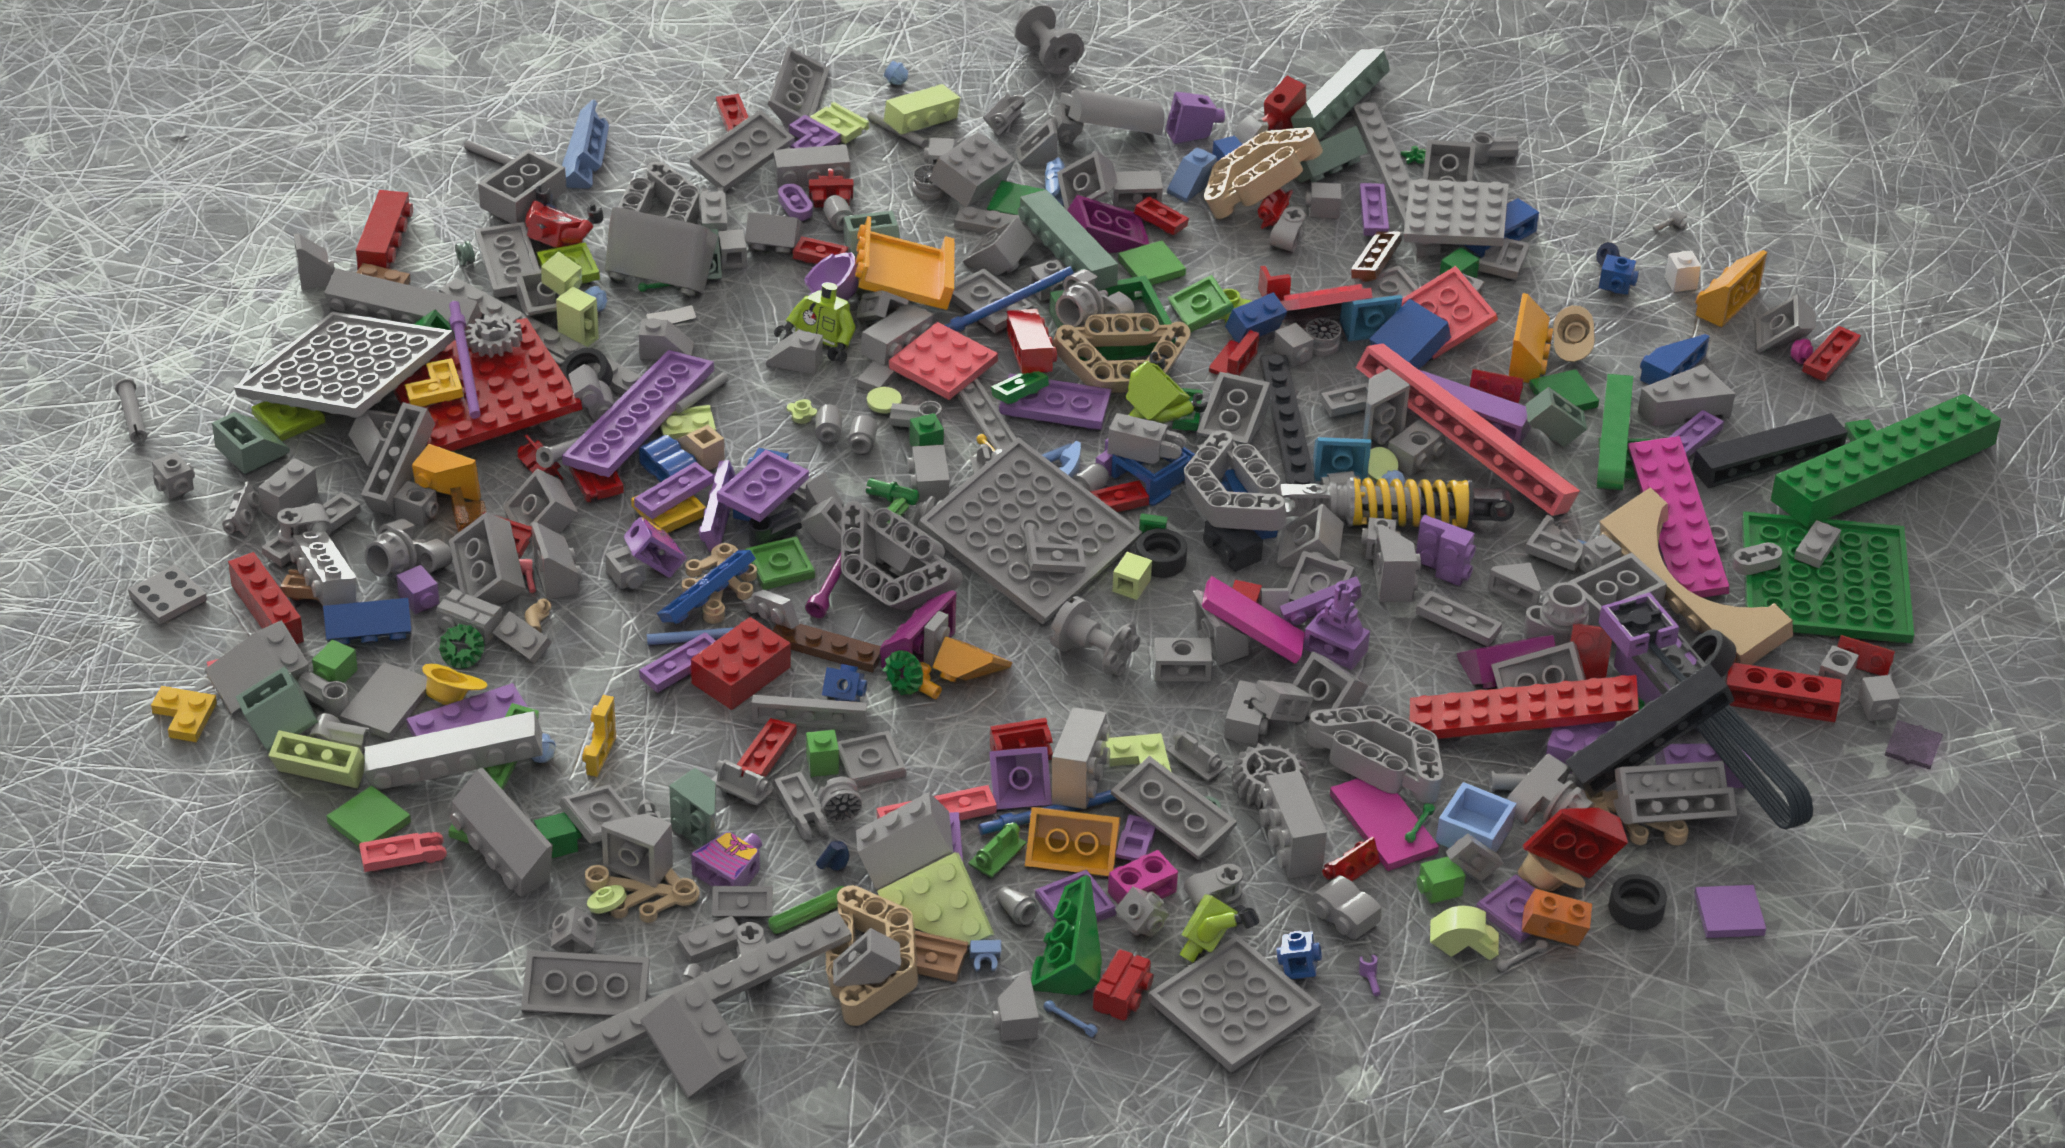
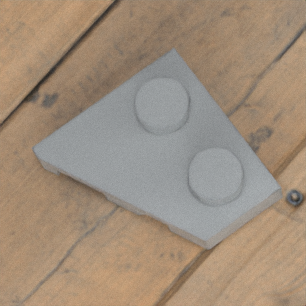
(1505, 259)
(1555, 545)
(1053, 552)

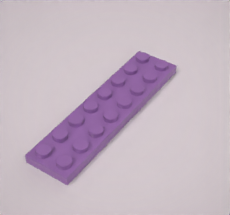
(637, 413)

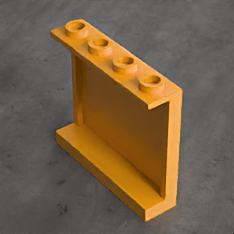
(905, 267)

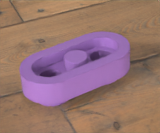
(795, 201)

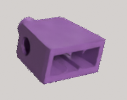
(1192, 117)

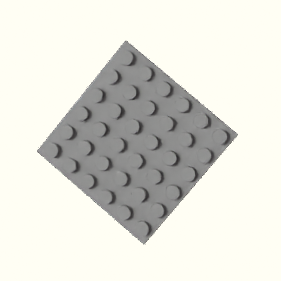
(345, 364)
(987, 520)

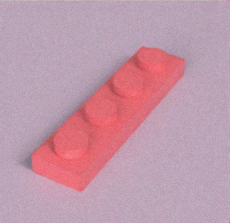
(968, 802)

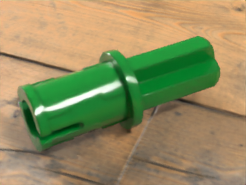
(892, 491)

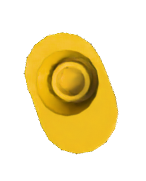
(449, 685)

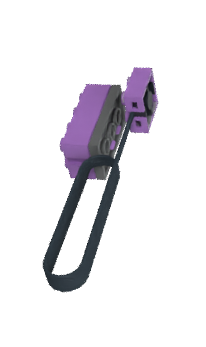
(1661, 658)

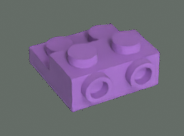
(1446, 549)

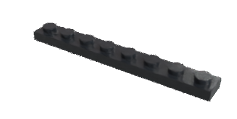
(1287, 420)

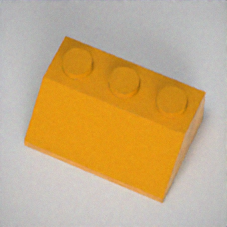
(1732, 289)
(1530, 341)
(1072, 841)

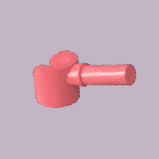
(526, 568)

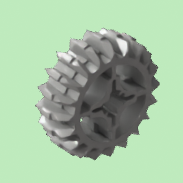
(1263, 762)

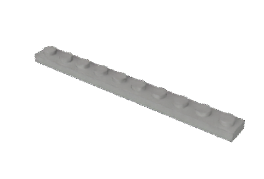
(1388, 165)
(553, 340)
(719, 983)

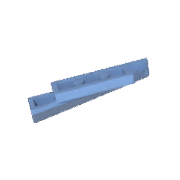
(585, 148)

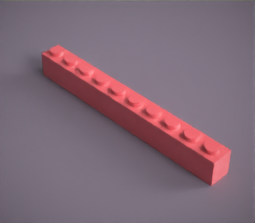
(1474, 433)

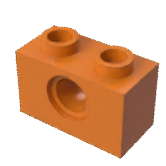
(1556, 917)

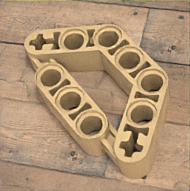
(1259, 168)
(1080, 341)
(865, 911)

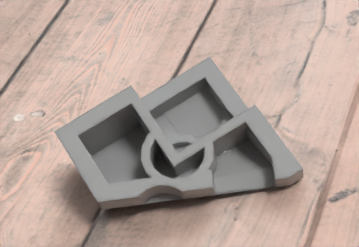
(1249, 128)

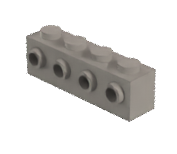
(394, 464)
(323, 568)

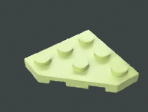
(942, 900)

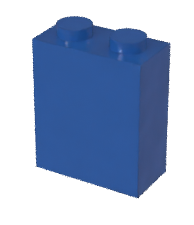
(1413, 333)

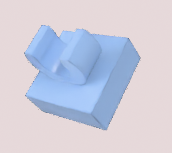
(985, 950)

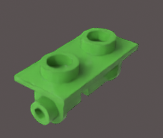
(998, 850)

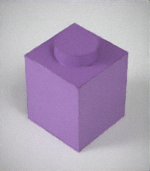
(418, 588)

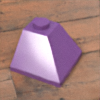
(1020, 777)

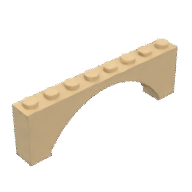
(1752, 630)

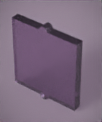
(1913, 744)

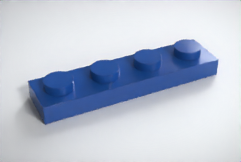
(714, 581)

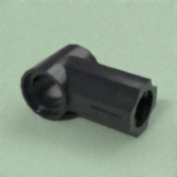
(773, 527)

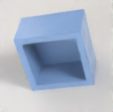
(1477, 814)

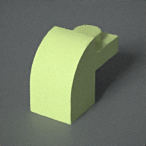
(1461, 928)

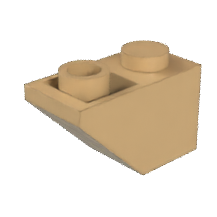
(705, 446)

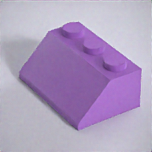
(1695, 753)

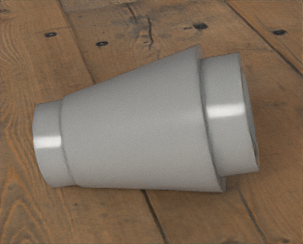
(1018, 905)

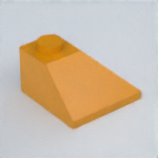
(445, 470)
(966, 661)

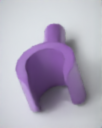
(1369, 971)

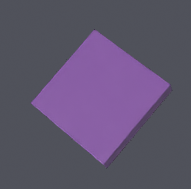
(1050, 895)
(1506, 906)
(1730, 911)

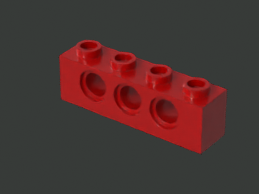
(1784, 692)

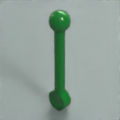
(642, 287)
(1428, 809)

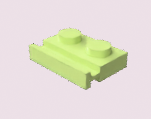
(842, 121)
(689, 420)

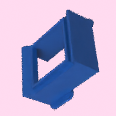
(1157, 484)

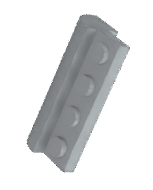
(1115, 111)
(1673, 792)

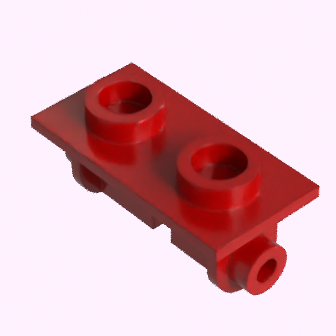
(1273, 207)
(1497, 384)
(527, 455)
(1871, 657)
(1354, 862)

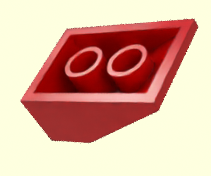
(1579, 839)

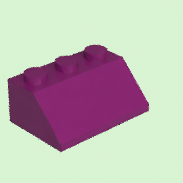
(910, 635)
(1479, 661)

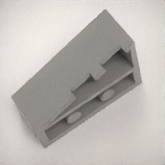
(1685, 396)

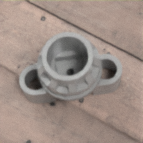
(1083, 300)
(396, 552)
(1558, 612)
(1545, 792)

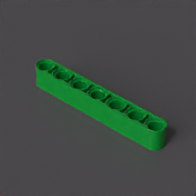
(1615, 432)

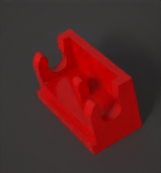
(1021, 735)

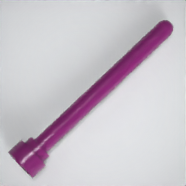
(819, 603)

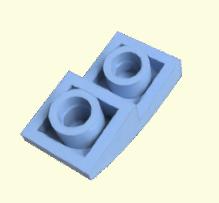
(1071, 459)

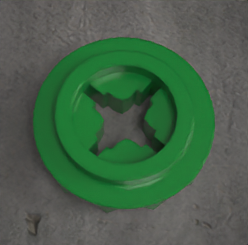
(465, 657)
(912, 672)

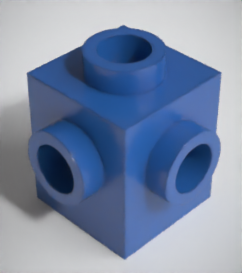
(1618, 274)
(835, 680)
(1299, 954)

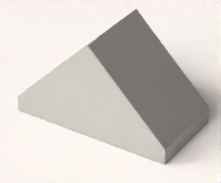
(1039, 146)
(1516, 583)

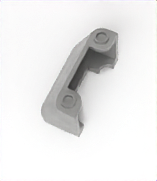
(659, 250)

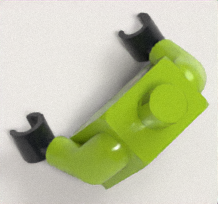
(823, 315)
(1157, 395)
(1210, 923)

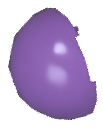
(835, 269)

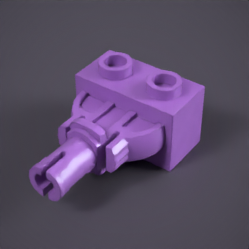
(1338, 631)

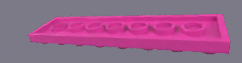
(1686, 537)

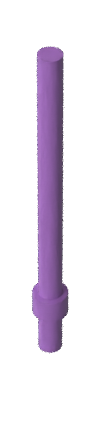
(458, 324)

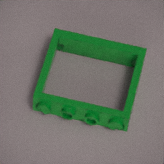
(1128, 288)

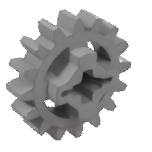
(493, 335)

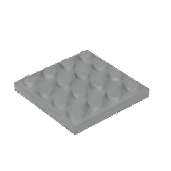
(1456, 212)
(1234, 1003)

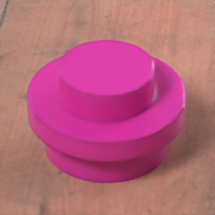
(1801, 350)

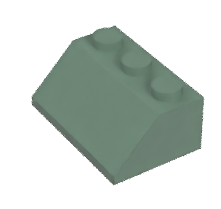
(1337, 149)

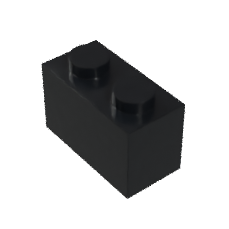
(1234, 546)

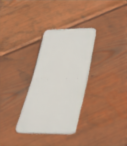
(675, 315)

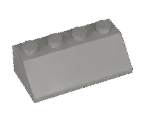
(502, 834)

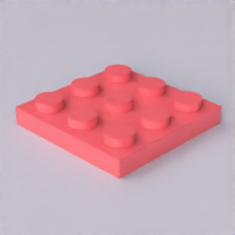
(1326, 297)
(1457, 303)
(943, 360)

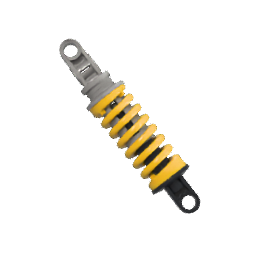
(1363, 500)

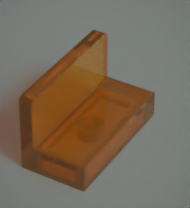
(463, 511)

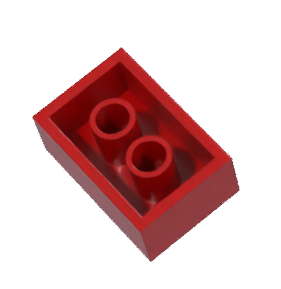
(740, 663)

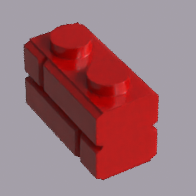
(1122, 985)

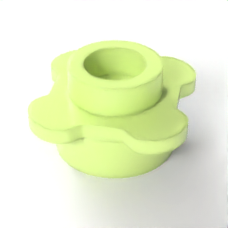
(801, 411)

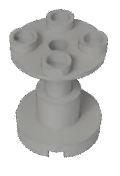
(1058, 47)
(1075, 626)

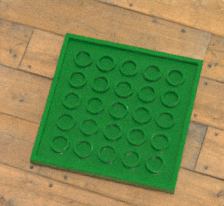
(1854, 593)

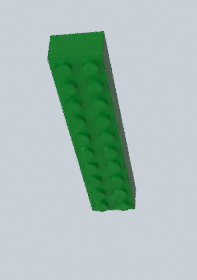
(1885, 460)

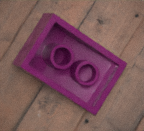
(1109, 225)

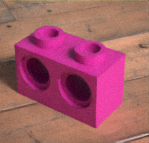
(1147, 873)

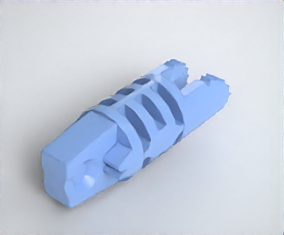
(1051, 179)

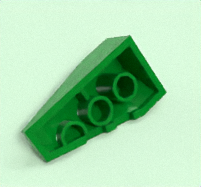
(1073, 946)

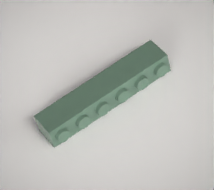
(1342, 92)
(1067, 238)

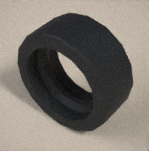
(585, 356)
(1167, 540)
(1723, 650)
(1633, 917)

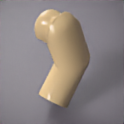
(537, 613)

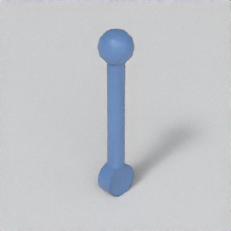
(1090, 1029)

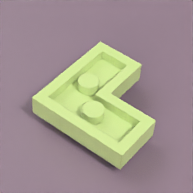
(1136, 749)

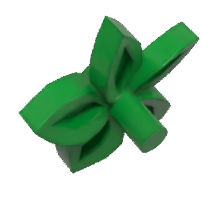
(1415, 155)

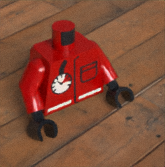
(555, 226)

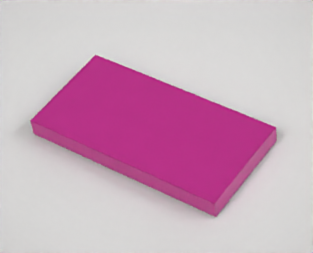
(1253, 619)
(1385, 819)

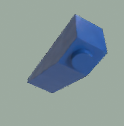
(1673, 359)

